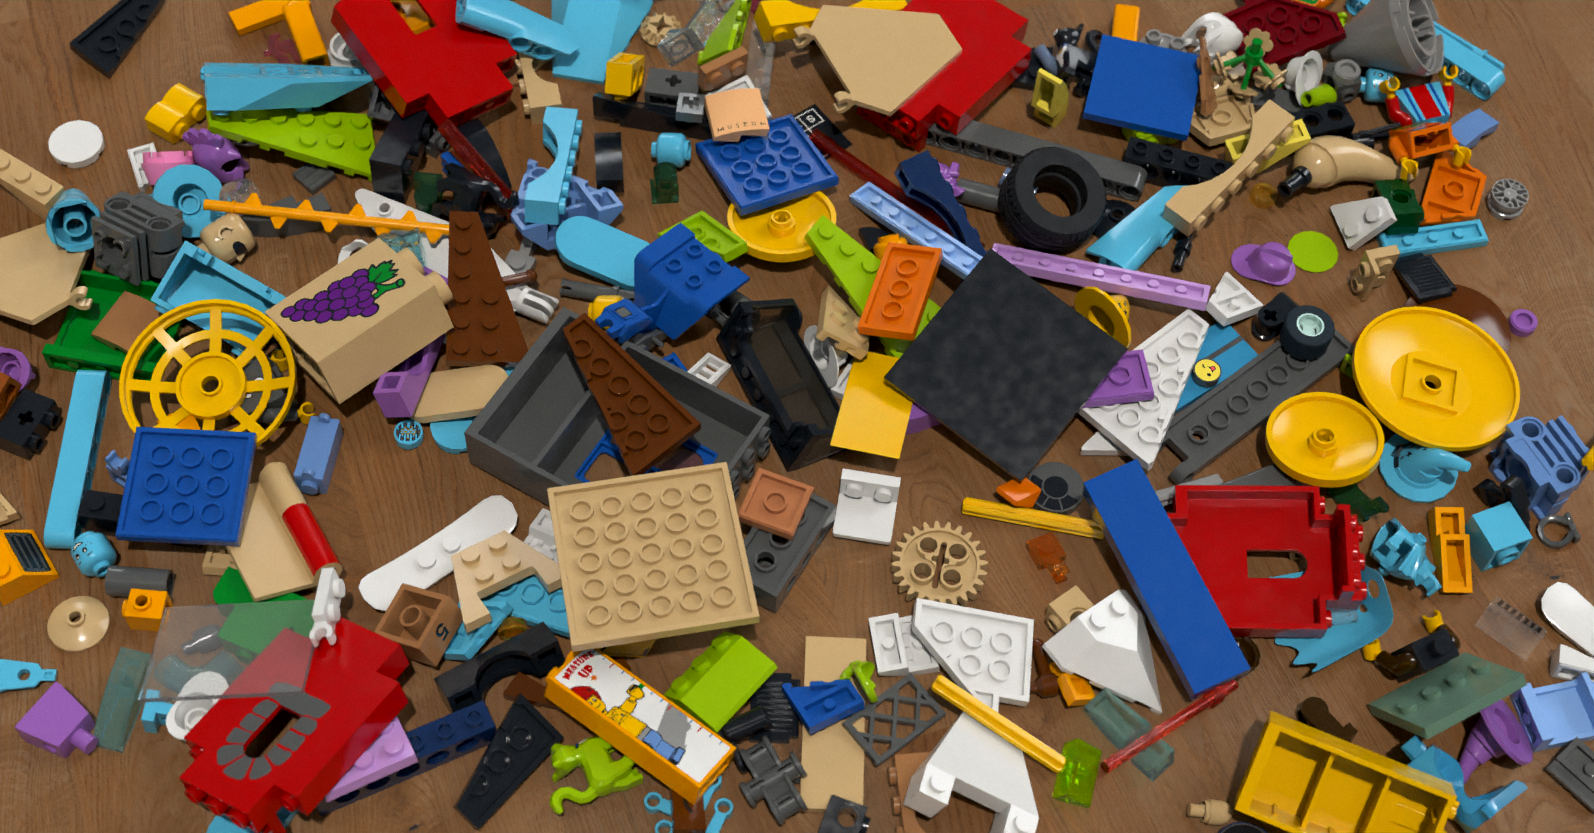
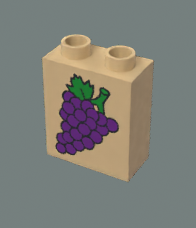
(363, 317)

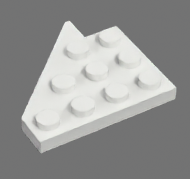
(979, 649)

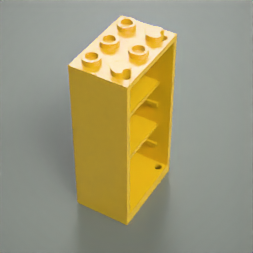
(1328, 785)

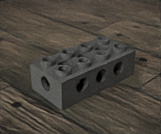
(777, 561)

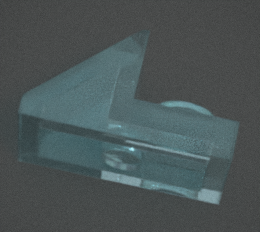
(410, 240)

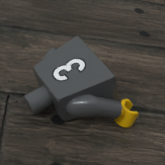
(254, 372)

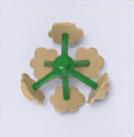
(1267, 75)

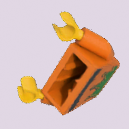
(1422, 140)

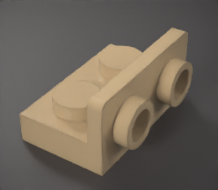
(1373, 269)

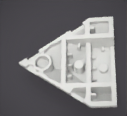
(1110, 649)

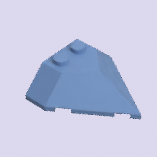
(582, 201)

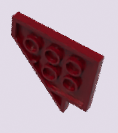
(1291, 25)

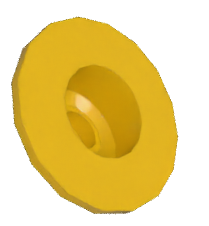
(1106, 312)

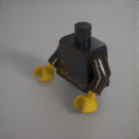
(1418, 655)

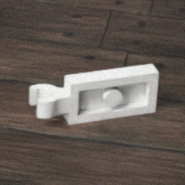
(327, 606)

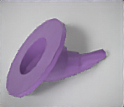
(1495, 735)

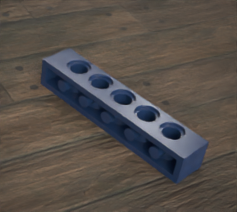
(434, 746)

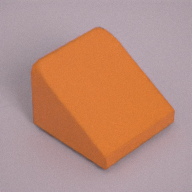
(1018, 493)

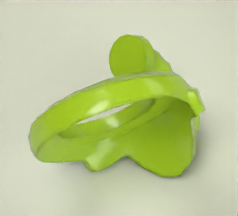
(863, 672)

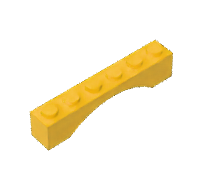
(779, 17)

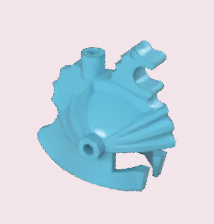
(1404, 555)

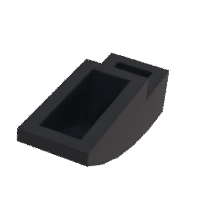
(609, 161)

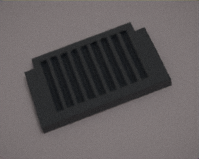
(1424, 277)
(779, 710)

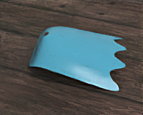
(1345, 638)

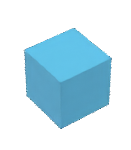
(1497, 536)

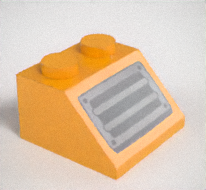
(22, 564)

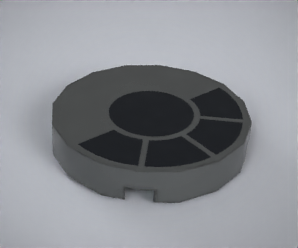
(1059, 487)

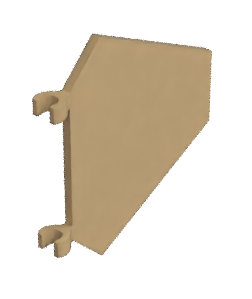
(880, 53)
(39, 276)

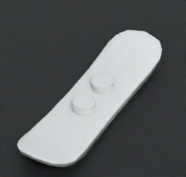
(432, 559)
(1570, 615)

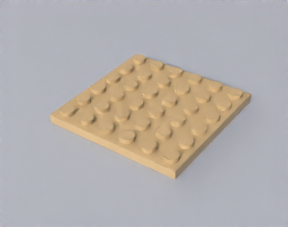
(651, 556)

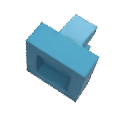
(155, 715)

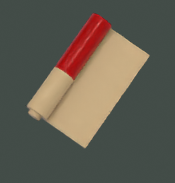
(280, 538)

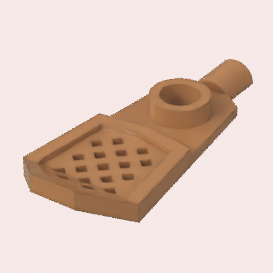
(1207, 89)

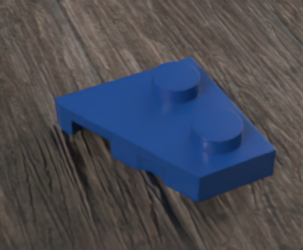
(823, 702)

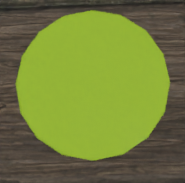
(1313, 251)

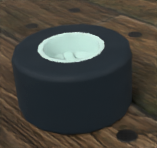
(1307, 332)

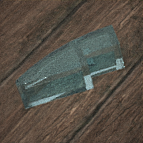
(120, 700)
(1125, 726)

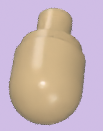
(1211, 811)

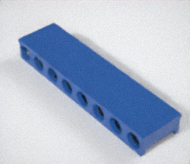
(1165, 579)

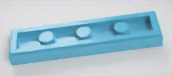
(1437, 238)

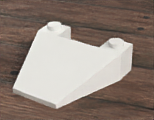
(980, 767)

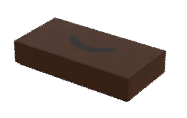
(686, 816)

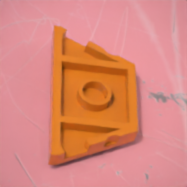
(1451, 191)

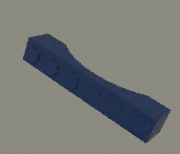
(924, 183)

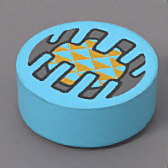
(408, 434)

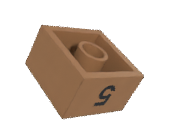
(421, 623)

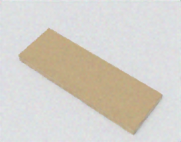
(831, 754)

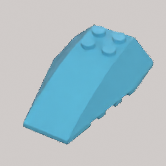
(600, 31)

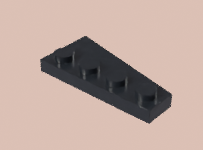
(114, 34)
(511, 756)

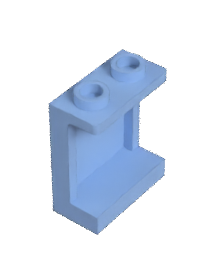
(1556, 712)

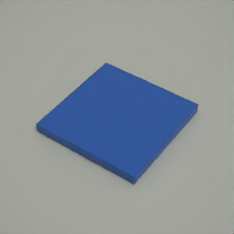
(1143, 88)
(769, 167)
(187, 486)

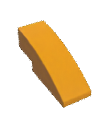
(1450, 549)

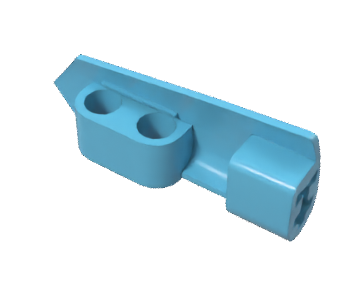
(523, 28)
(1138, 234)

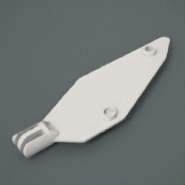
(523, 298)

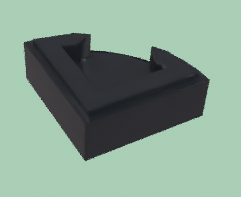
(869, 236)

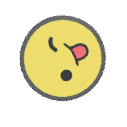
(1206, 372)

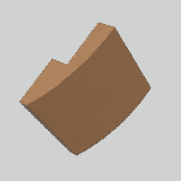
(126, 322)

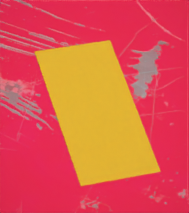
(872, 411)

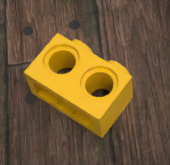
(624, 75)

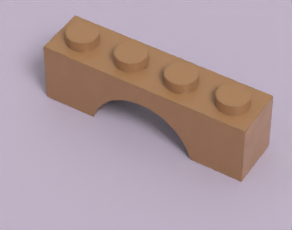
(900, 775)

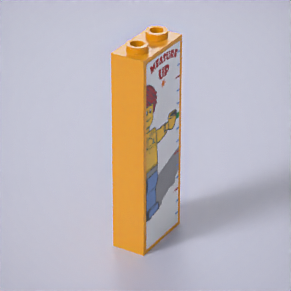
(639, 722)

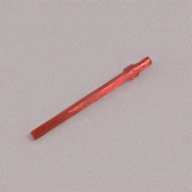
(1209, 700)

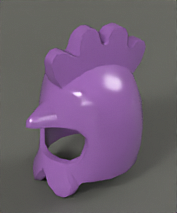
(213, 151)

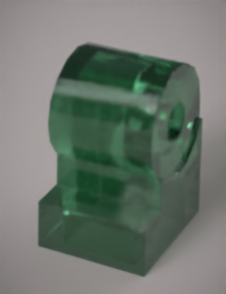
(665, 184)
(426, 191)

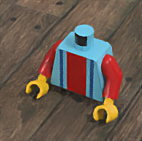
(1420, 103)

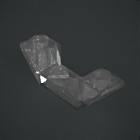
(686, 41)

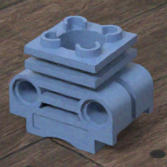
(1543, 457)

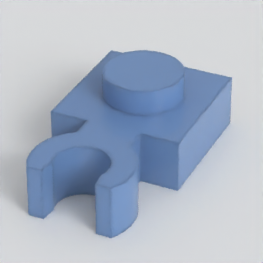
(117, 468)

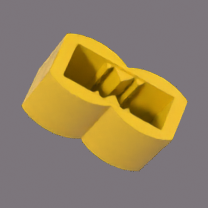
(176, 113)

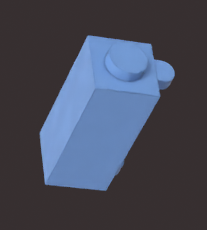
(318, 454)

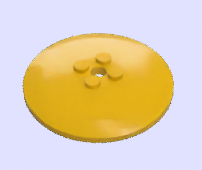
(1470, 370)

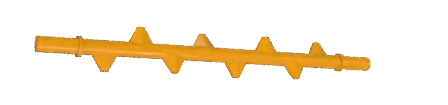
(328, 219)

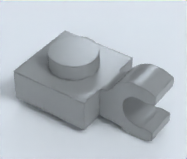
(522, 260)

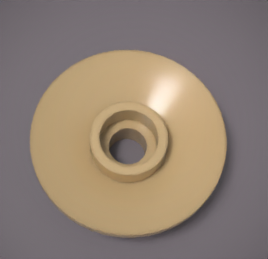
(84, 633)

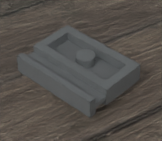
(1575, 772)

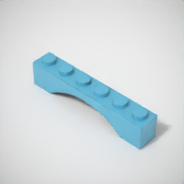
(548, 193)

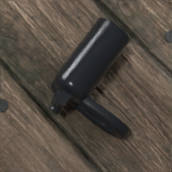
(744, 727)

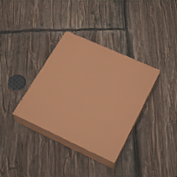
(775, 504)

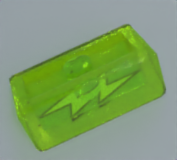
(1078, 777)

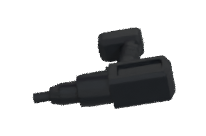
(1511, 490)

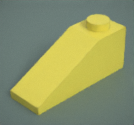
(1236, 146)

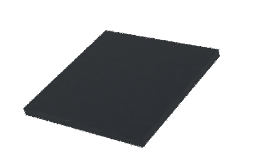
(1005, 365)

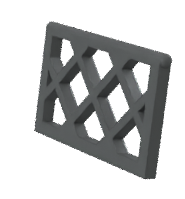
(896, 744)

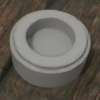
(1346, 72)

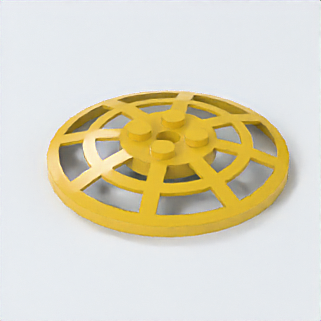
(207, 367)

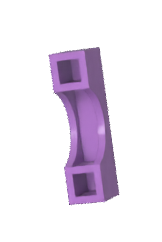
(400, 391)

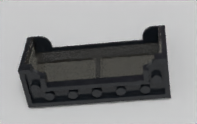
(782, 379)

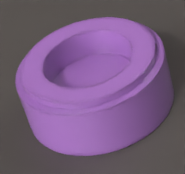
(1522, 323)

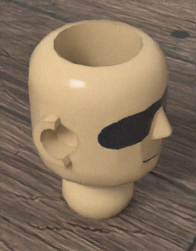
(227, 238)

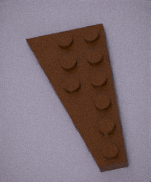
(480, 308)
(635, 407)

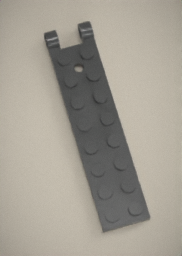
(1245, 403)

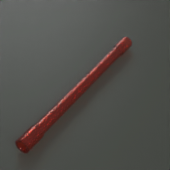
(831, 148)

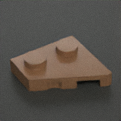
(723, 70)

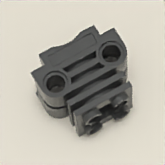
(136, 237)

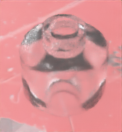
(238, 190)

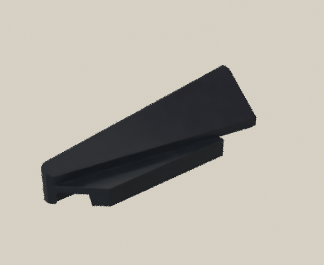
(648, 117)

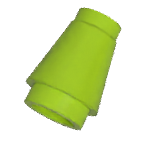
(1318, 96)

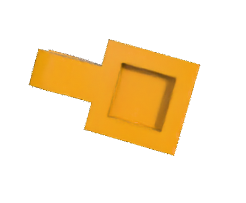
(1073, 687)

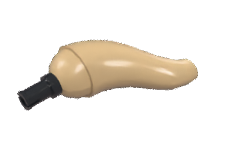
(1337, 160)

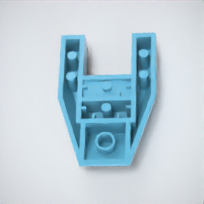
(276, 85)

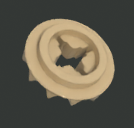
(649, 27)

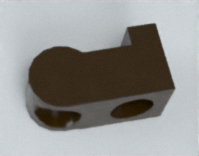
(1316, 714)

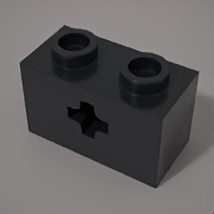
(28, 424)

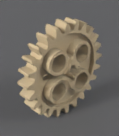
(966, 572)

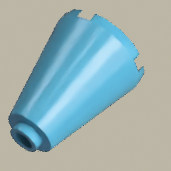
(70, 221)

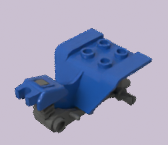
(673, 289)

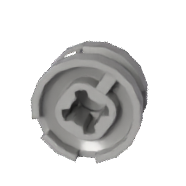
(1507, 199)

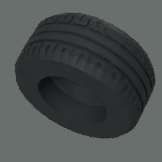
(1073, 179)

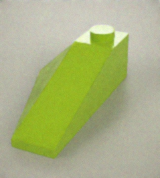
(728, 33)

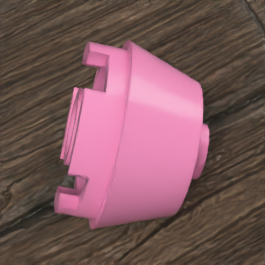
(162, 161)

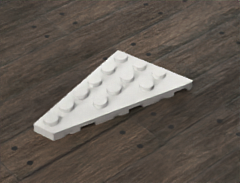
(1170, 358)

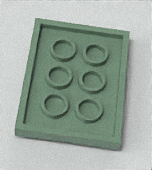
(1447, 695)

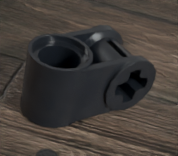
(1272, 317)

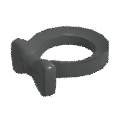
(1564, 520)

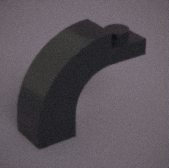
(481, 140)

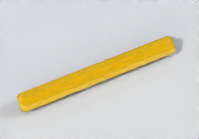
(1031, 517)
(998, 724)

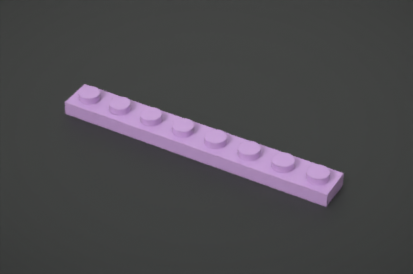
(1106, 277)

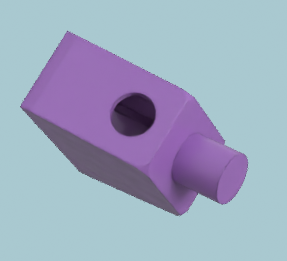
(58, 724)

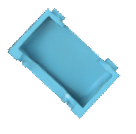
(202, 276)

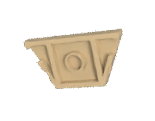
(841, 324)

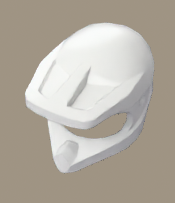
(1220, 37)

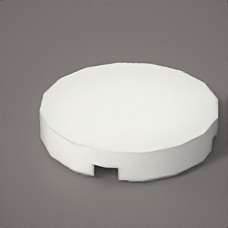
(76, 144)

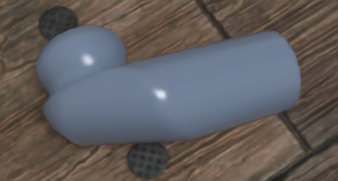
(1047, 60)

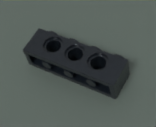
(1171, 165)

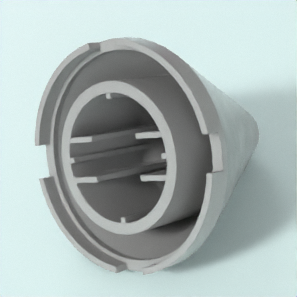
(1393, 38)

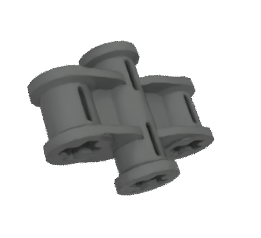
(773, 779)

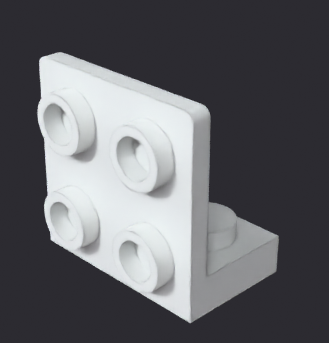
(866, 506)

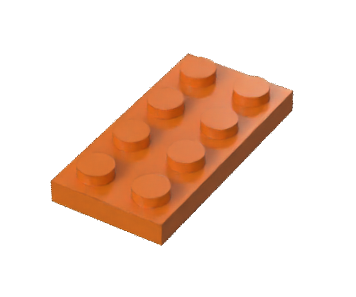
(900, 291)

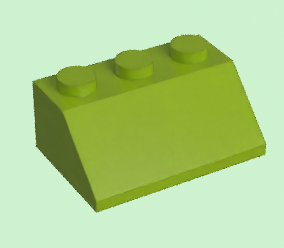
(721, 680)

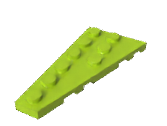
(309, 136)
(855, 272)

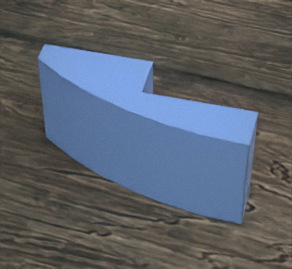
(1473, 127)

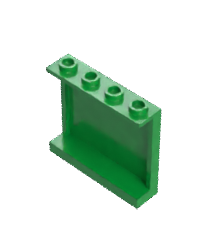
(76, 347)

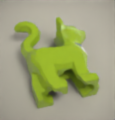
(599, 769)

